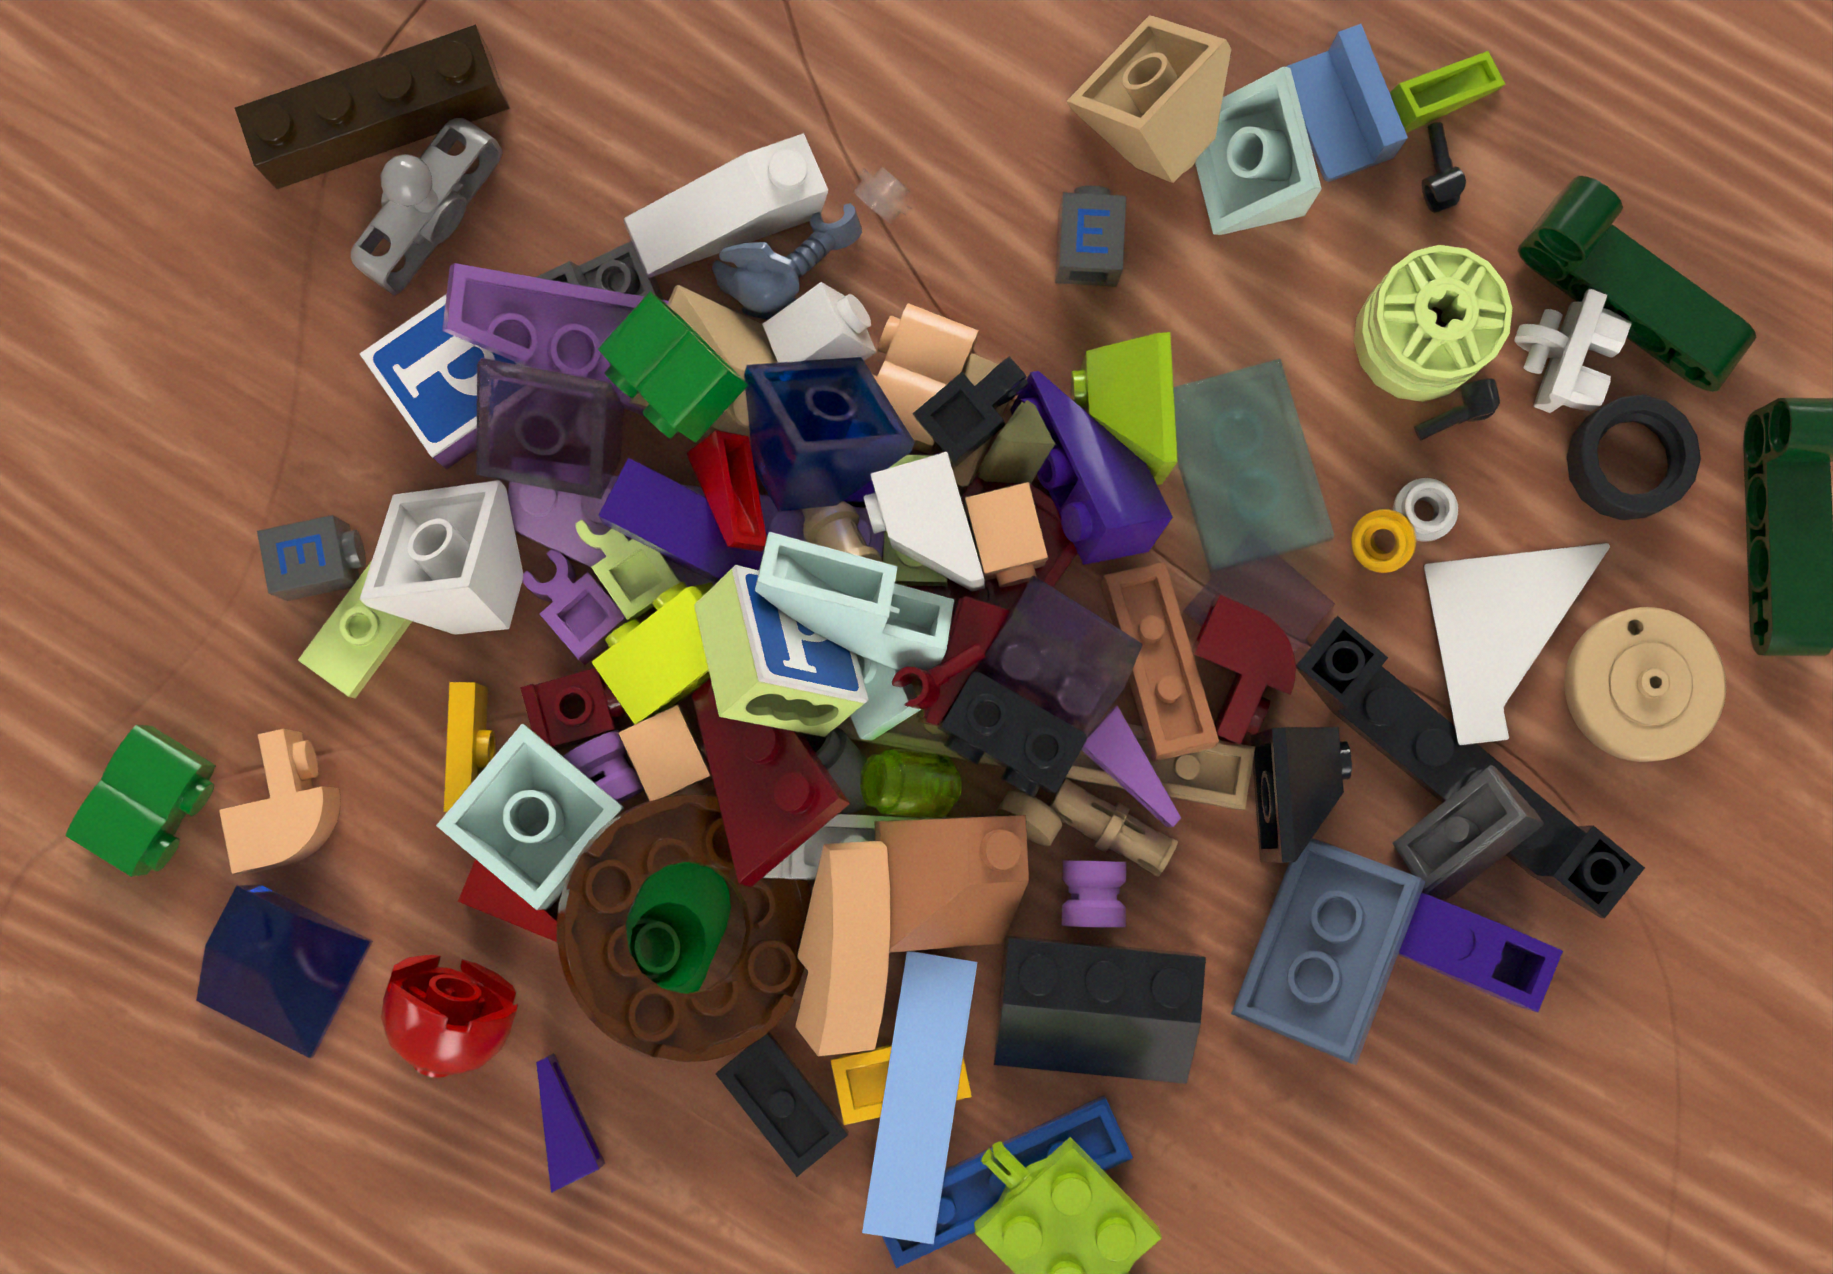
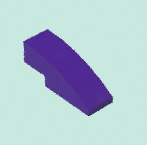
(672, 522)

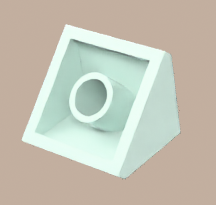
(1260, 159)

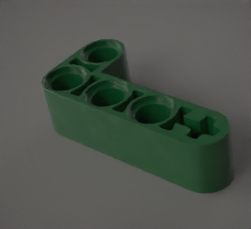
(1668, 313)
(1790, 526)

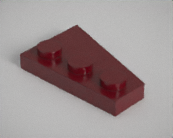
(766, 786)

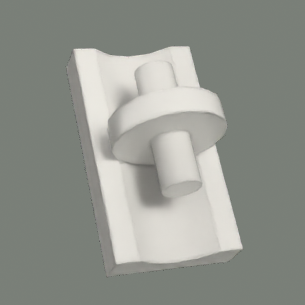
(1584, 328)

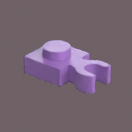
(580, 610)

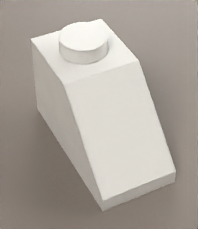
(926, 518)

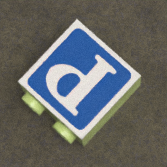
(772, 666)

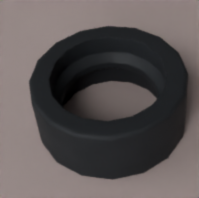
(1673, 432)

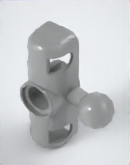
(424, 202)

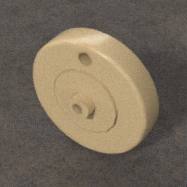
(1645, 684)

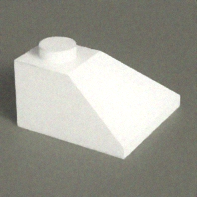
(448, 559)

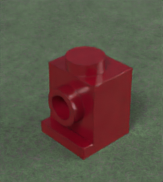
(546, 709)

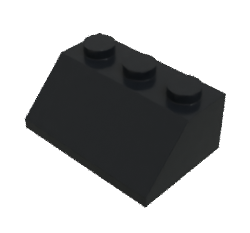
(1099, 1009)

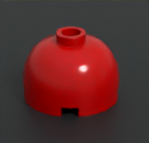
(446, 1017)

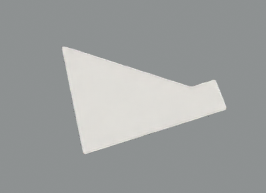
(1495, 622)

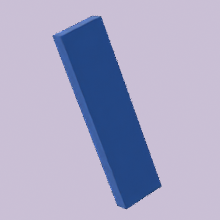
(973, 1188)

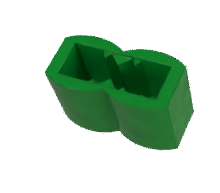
(671, 369)
(141, 802)

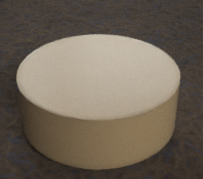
(1041, 820)

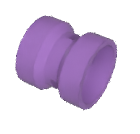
(607, 757)
(1094, 893)

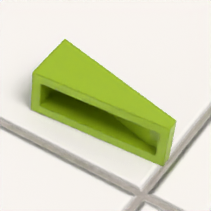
(1445, 90)

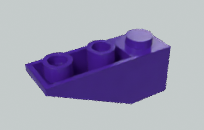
(1095, 481)
(1480, 952)

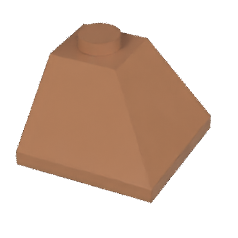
(954, 879)

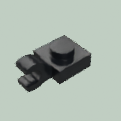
(965, 415)

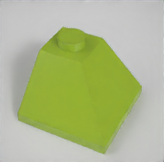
(1132, 397)

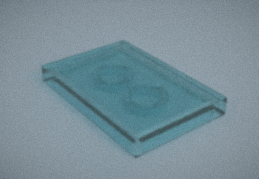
(1247, 467)

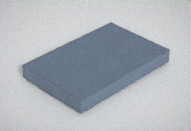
(1328, 949)

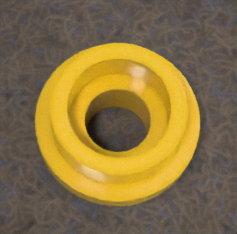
(1369, 554)

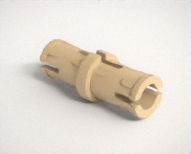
(1113, 828)

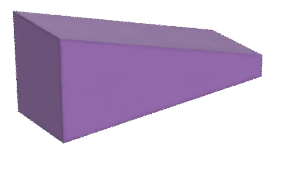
(1121, 756)

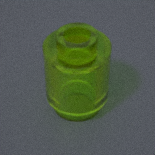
(910, 783)

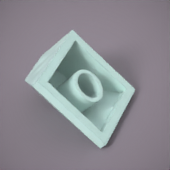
(529, 817)

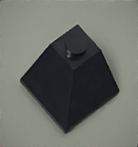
(1296, 786)

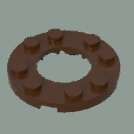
(597, 951)

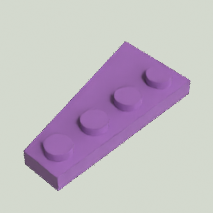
(537, 320)

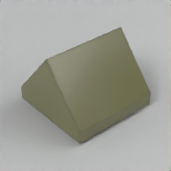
(1018, 448)

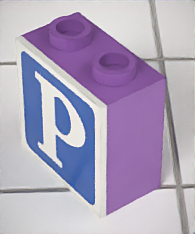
(432, 382)

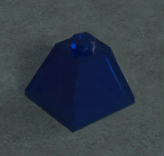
(820, 430)
(279, 967)

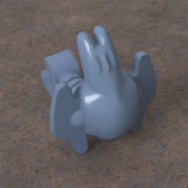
(769, 281)

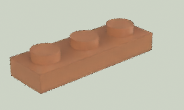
(1165, 672)

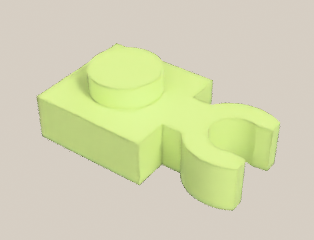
(629, 571)

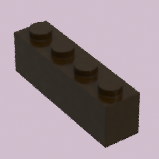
(371, 107)

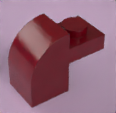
(1253, 648)

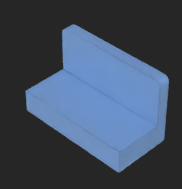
(1347, 107)

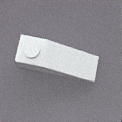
(729, 206)

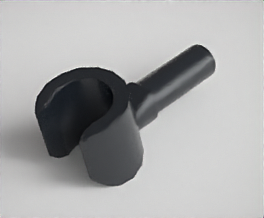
(1446, 186)
(1479, 402)

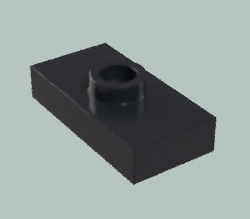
(782, 1103)

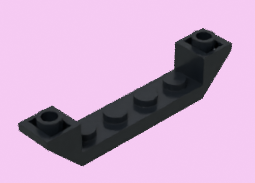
(1424, 744)

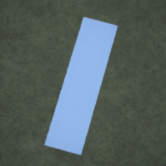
(919, 1097)

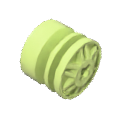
(1398, 330)

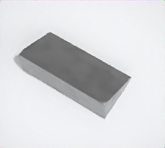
(1467, 834)

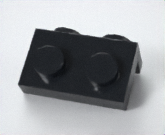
(1013, 733)

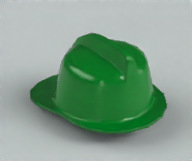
(678, 925)

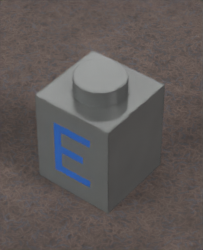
(1090, 237)
(311, 557)

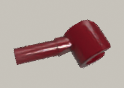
(936, 676)

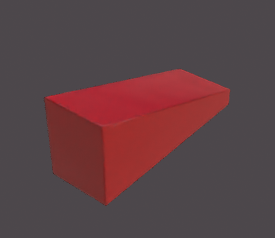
(730, 485)
(494, 897)

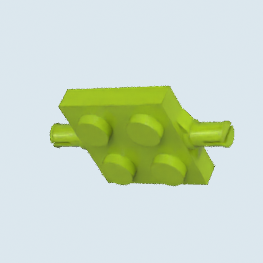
(1063, 1216)

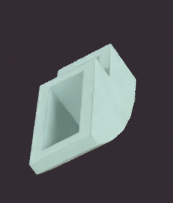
(855, 603)

